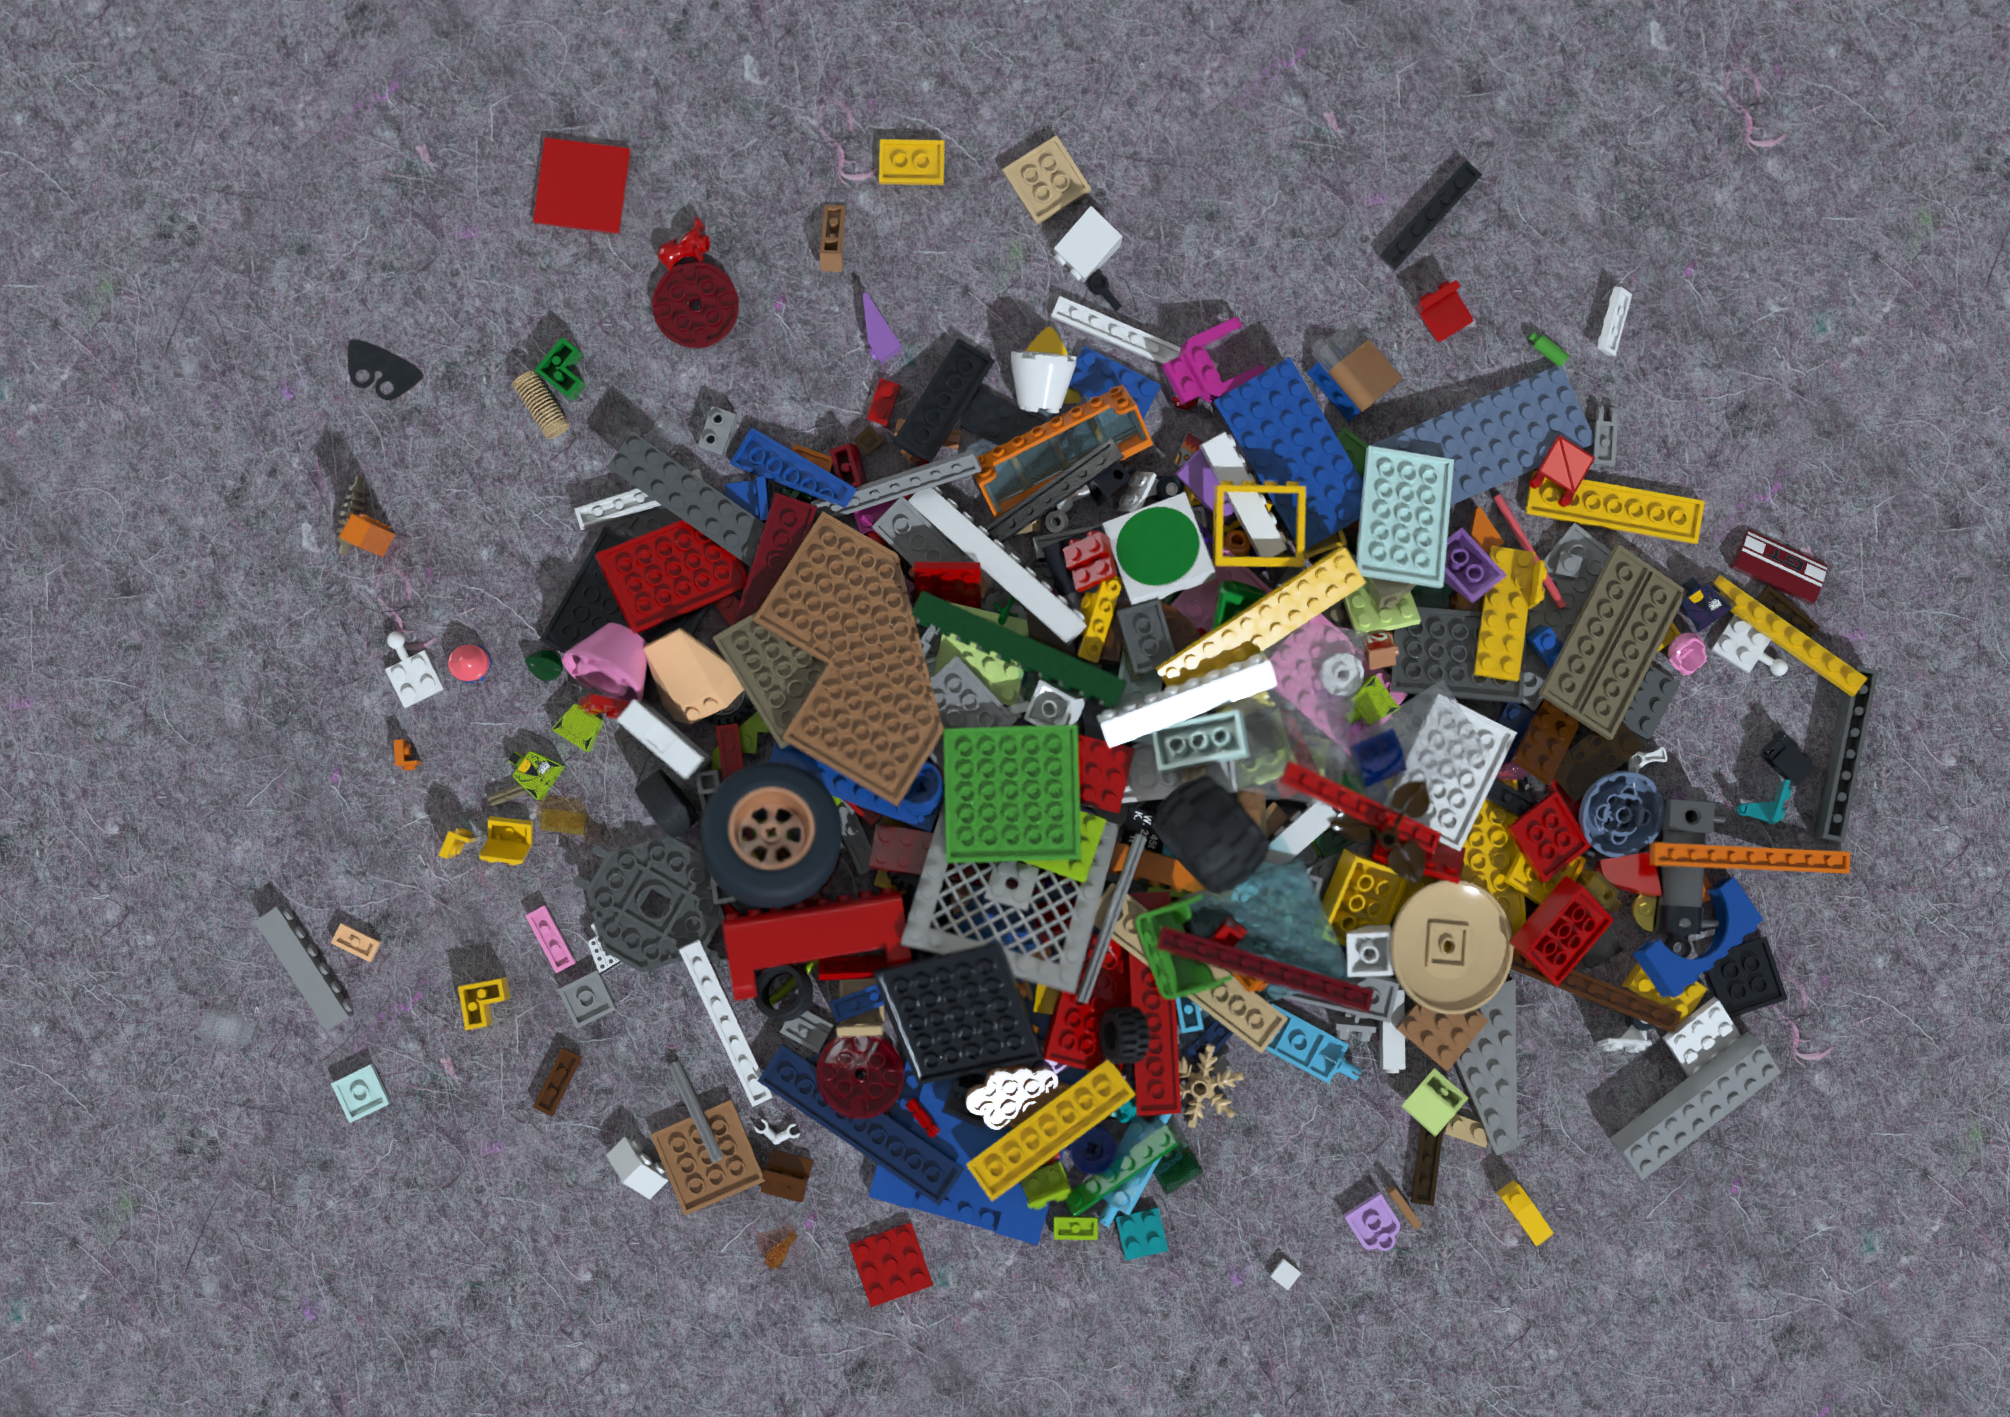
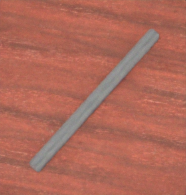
(1111, 918)

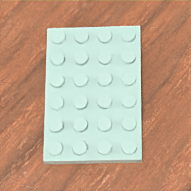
(1404, 517)

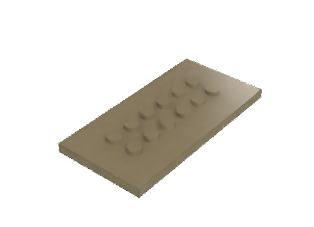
(1613, 642)

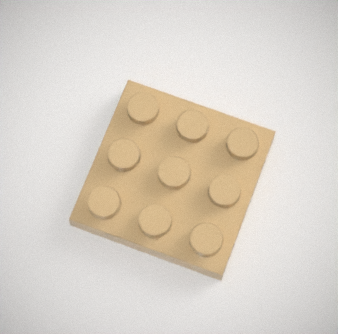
(1046, 180)

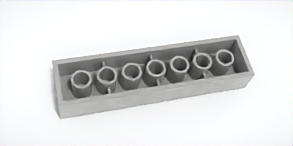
(1695, 1105)

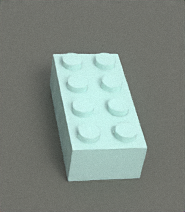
(1201, 742)

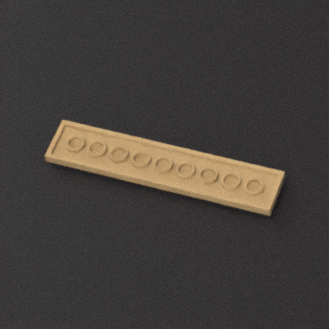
(1228, 1003)

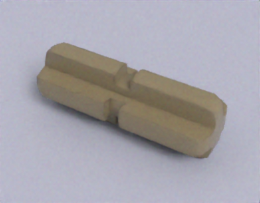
(503, 796)

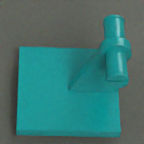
(1768, 811)

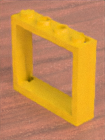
(1269, 487)

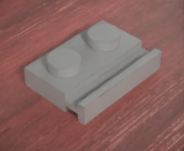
(808, 1030)

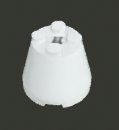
(1041, 379)

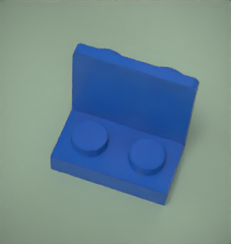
(751, 496)

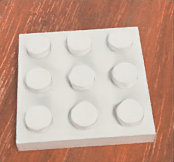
(1702, 1036)

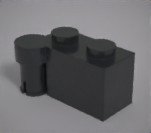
(1787, 759)

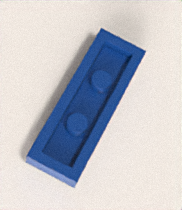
(1333, 392)

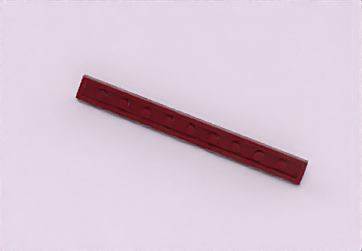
(1264, 969)

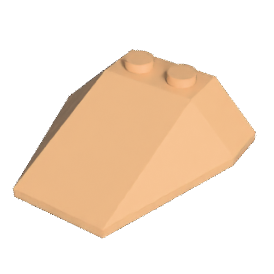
(690, 677)

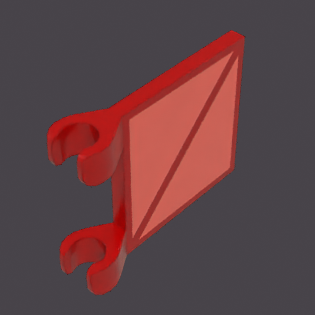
(1565, 467)

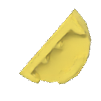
(1644, 911)

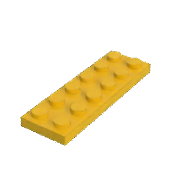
(1505, 616)

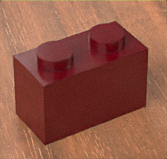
(848, 464)

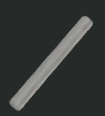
(695, 1111)

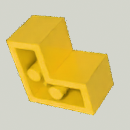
(476, 1001)

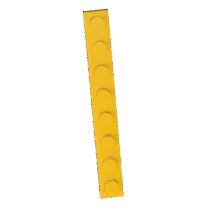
(1792, 639)

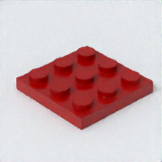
(950, 581)
(1103, 772)
(1548, 837)
(891, 1264)

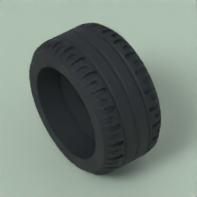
(803, 998)

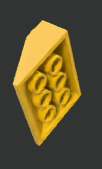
(1361, 894)

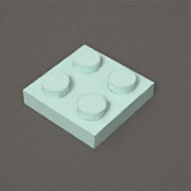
(361, 1093)

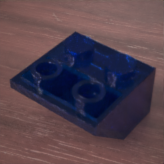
(1379, 757)

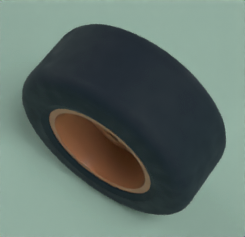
(771, 788)

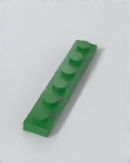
(1122, 1169)

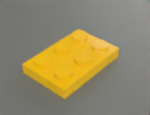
(911, 162)

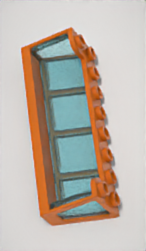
(1037, 457)

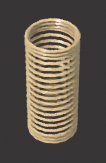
(527, 381)

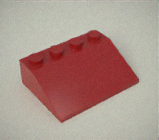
(1561, 930)

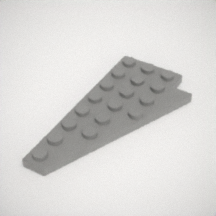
(1490, 1070)

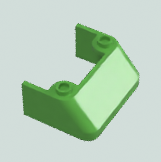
(1172, 973)

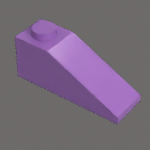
(880, 337)

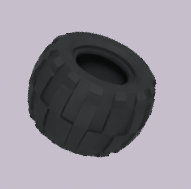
(1211, 834)

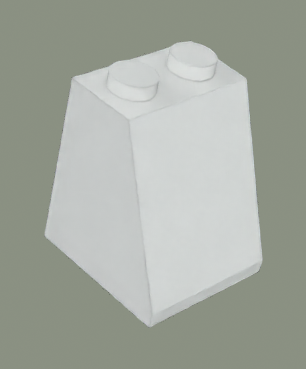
(1087, 245)

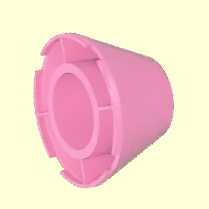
(610, 662)

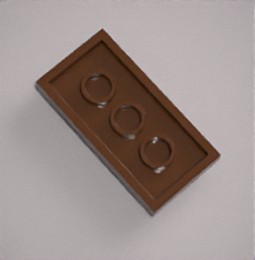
(1546, 741)

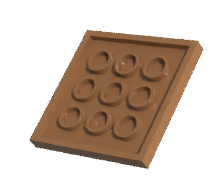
(688, 1165)

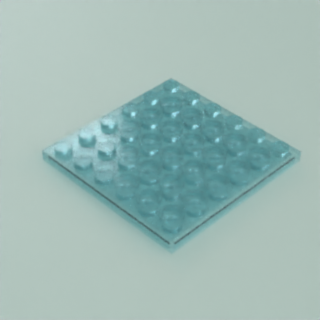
(1281, 920)

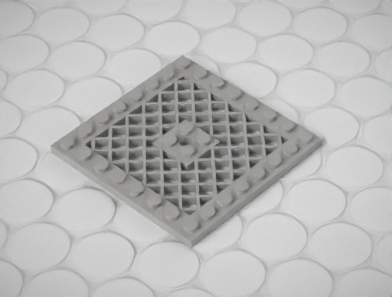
(1044, 972)

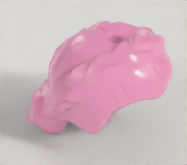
(1687, 653)

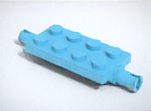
(1311, 1049)
(1127, 1194)

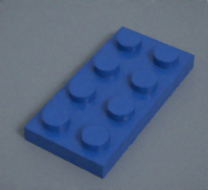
(1098, 374)

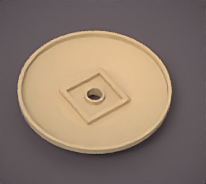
(1478, 952)

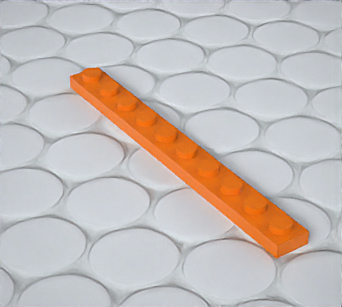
(1749, 858)

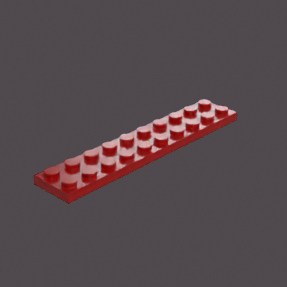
(1158, 1073)

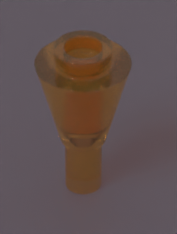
(777, 1255)

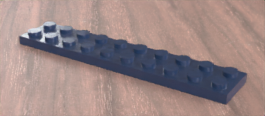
(875, 1137)

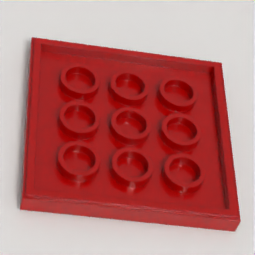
(582, 186)

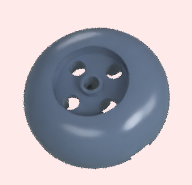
(1641, 819)

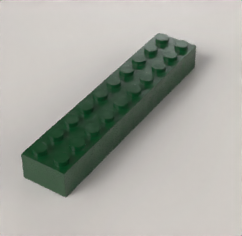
(1019, 648)

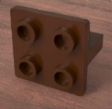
(786, 1175)

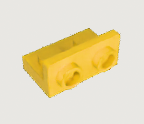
(453, 842)

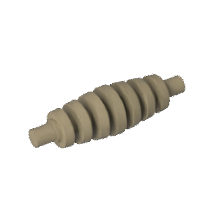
(352, 507)

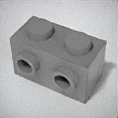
(717, 431)

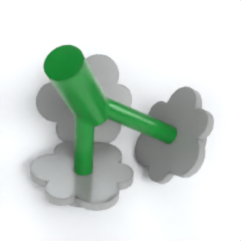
(996, 602)

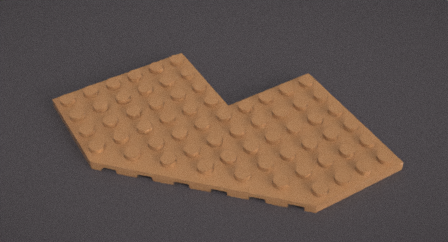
(875, 699)

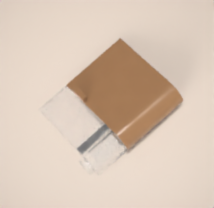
(1356, 365)

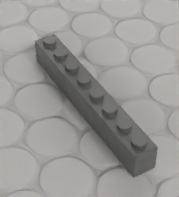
(1845, 760)

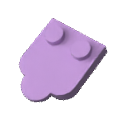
(1374, 1223)

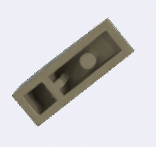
(1388, 592)

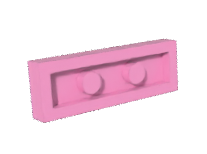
(550, 939)

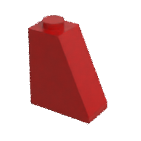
(1631, 874)

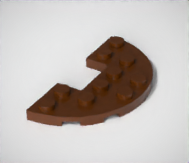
(1181, 631)

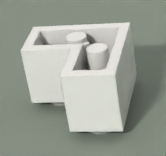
(636, 1168)

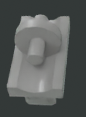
(1351, 1022)

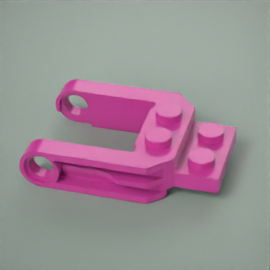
(1194, 372)

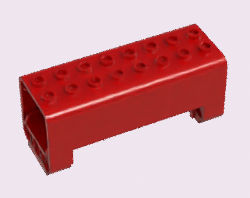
(813, 933)

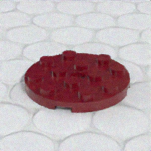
(700, 327)
(853, 1096)

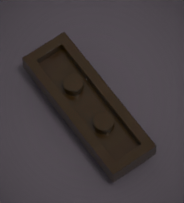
(1786, 610)

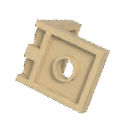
(864, 1024)

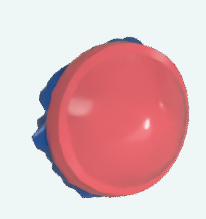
(469, 663)

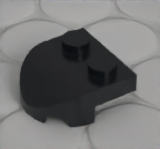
(956, 1101)

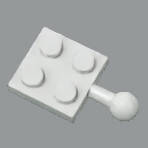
(1744, 646)
(413, 676)

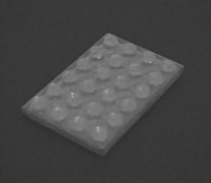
(1434, 741)

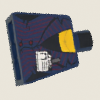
(1705, 603)

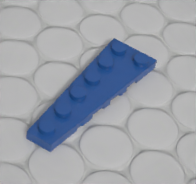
(768, 458)

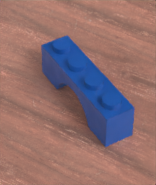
(1544, 644)

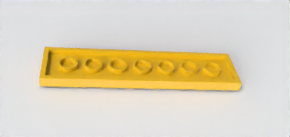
(1620, 509)
(1050, 1130)

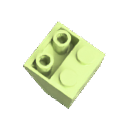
(1434, 1102)

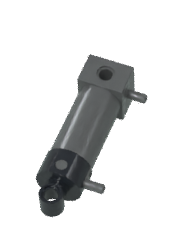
(1682, 886)

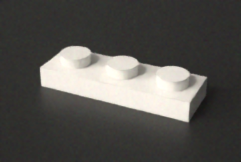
(1614, 321)

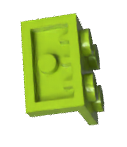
(1045, 1185)

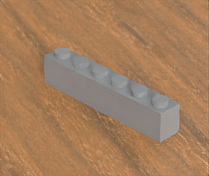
(304, 967)

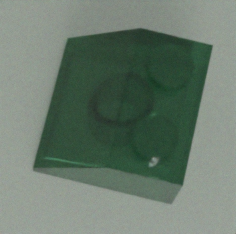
(1177, 1168)

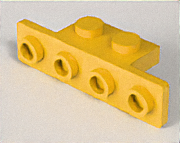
(1098, 612)

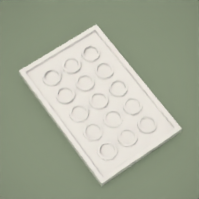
(1459, 800)

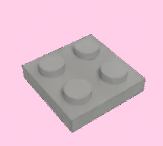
(587, 999)

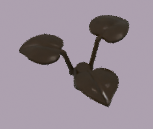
(1406, 860)

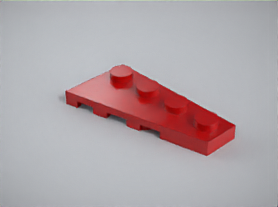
(1443, 864)

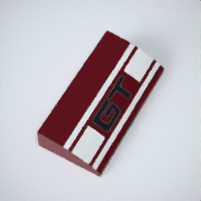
(1779, 567)

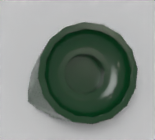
(545, 665)

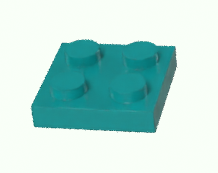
(1141, 1233)

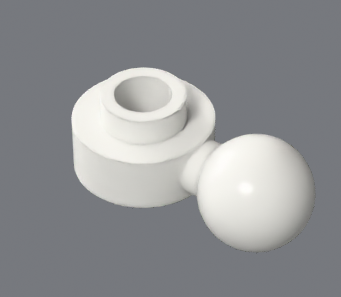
(1051, 518)

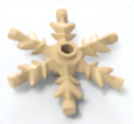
(1206, 1091)

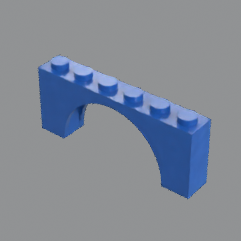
(1736, 919)

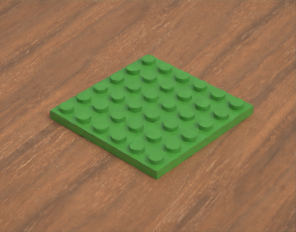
(1012, 794)

